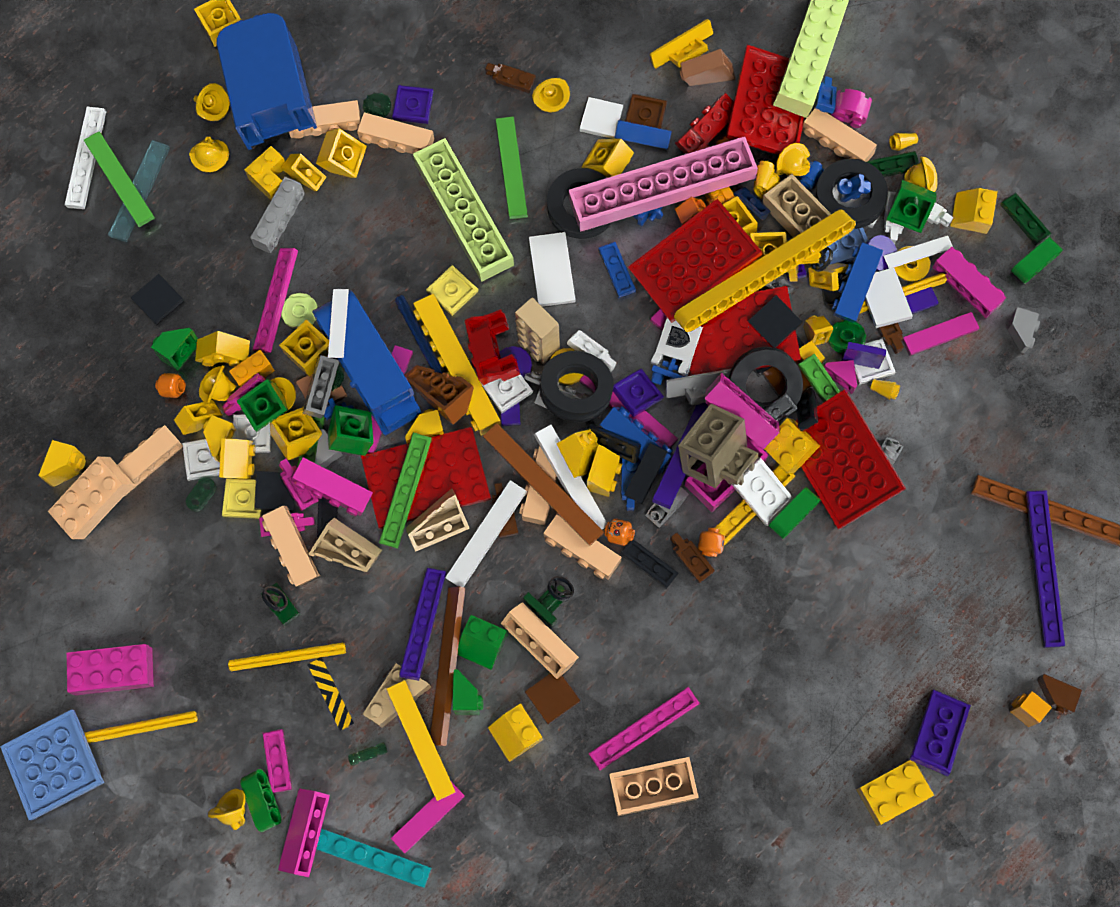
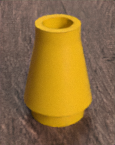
(902, 140)
(764, 174)
(886, 388)

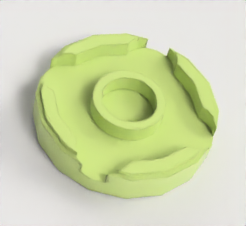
(298, 309)

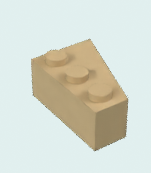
(437, 522)
(345, 546)
(381, 708)

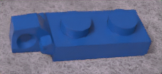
(826, 96)
(628, 472)

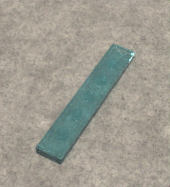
(143, 182)

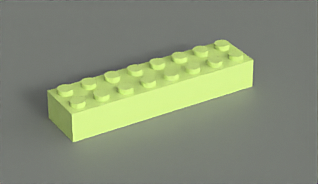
(810, 56)
(463, 209)

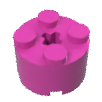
(852, 107)

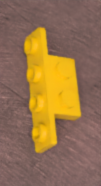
(684, 47)

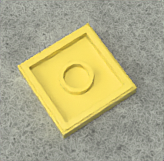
(452, 290)
(240, 499)

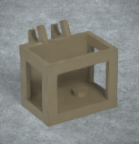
(722, 444)

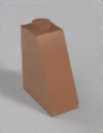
(707, 69)

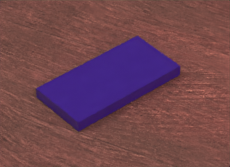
(940, 732)

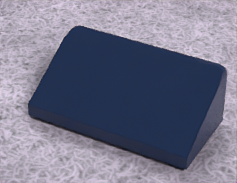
(753, 203)

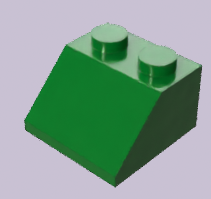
(911, 206)
(175, 347)
(263, 404)
(350, 431)
(481, 642)
(465, 696)

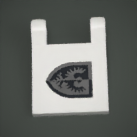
(678, 345)

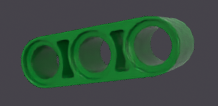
(1036, 260)
(794, 512)
(260, 800)

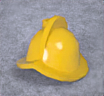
(551, 95)
(212, 102)
(209, 155)
(793, 160)
(922, 174)
(216, 386)
(230, 809)

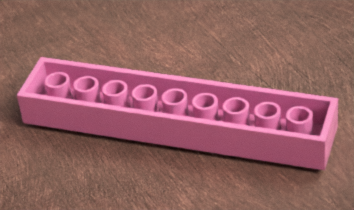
(662, 184)

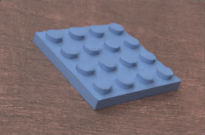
(51, 764)

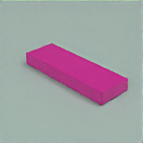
(277, 761)

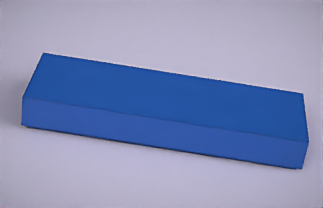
(643, 134)
(617, 269)

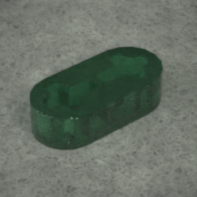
(204, 497)

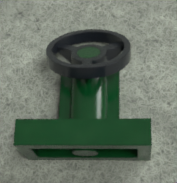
(550, 600)
(279, 603)

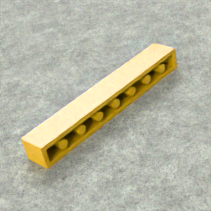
(455, 361)

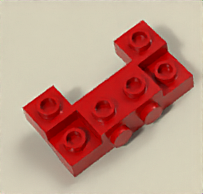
(707, 126)
(485, 349)

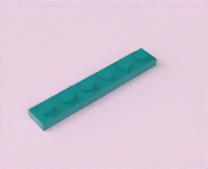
(373, 858)

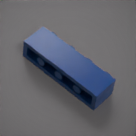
(857, 283)
(621, 423)

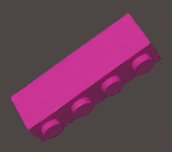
(969, 282)
(332, 487)
(303, 832)

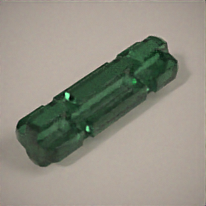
(367, 754)

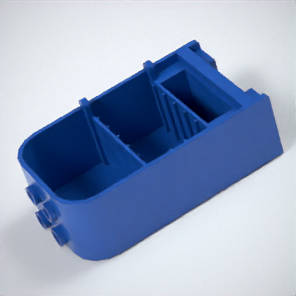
(264, 79)
(372, 368)

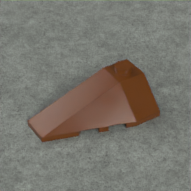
(443, 392)

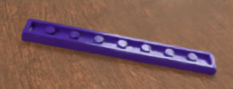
(674, 475)
(1045, 569)

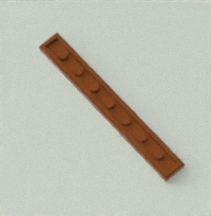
(543, 485)
(1059, 513)
(447, 664)

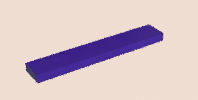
(422, 624)

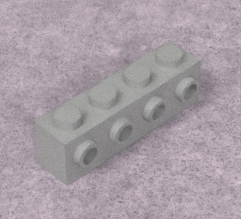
(277, 215)

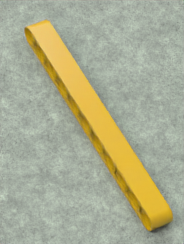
(764, 270)

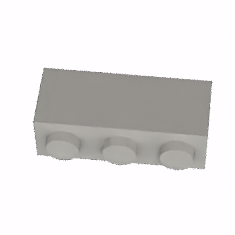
(320, 387)

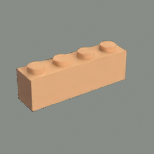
(331, 117)
(393, 134)
(838, 136)
(149, 455)
(536, 508)
(290, 546)
(596, 556)
(539, 640)

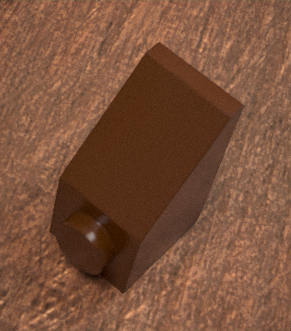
(1059, 694)

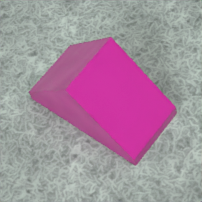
(843, 373)

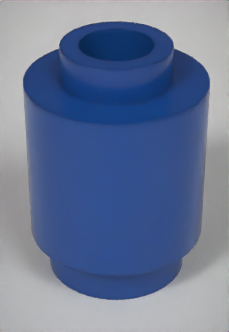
(812, 177)

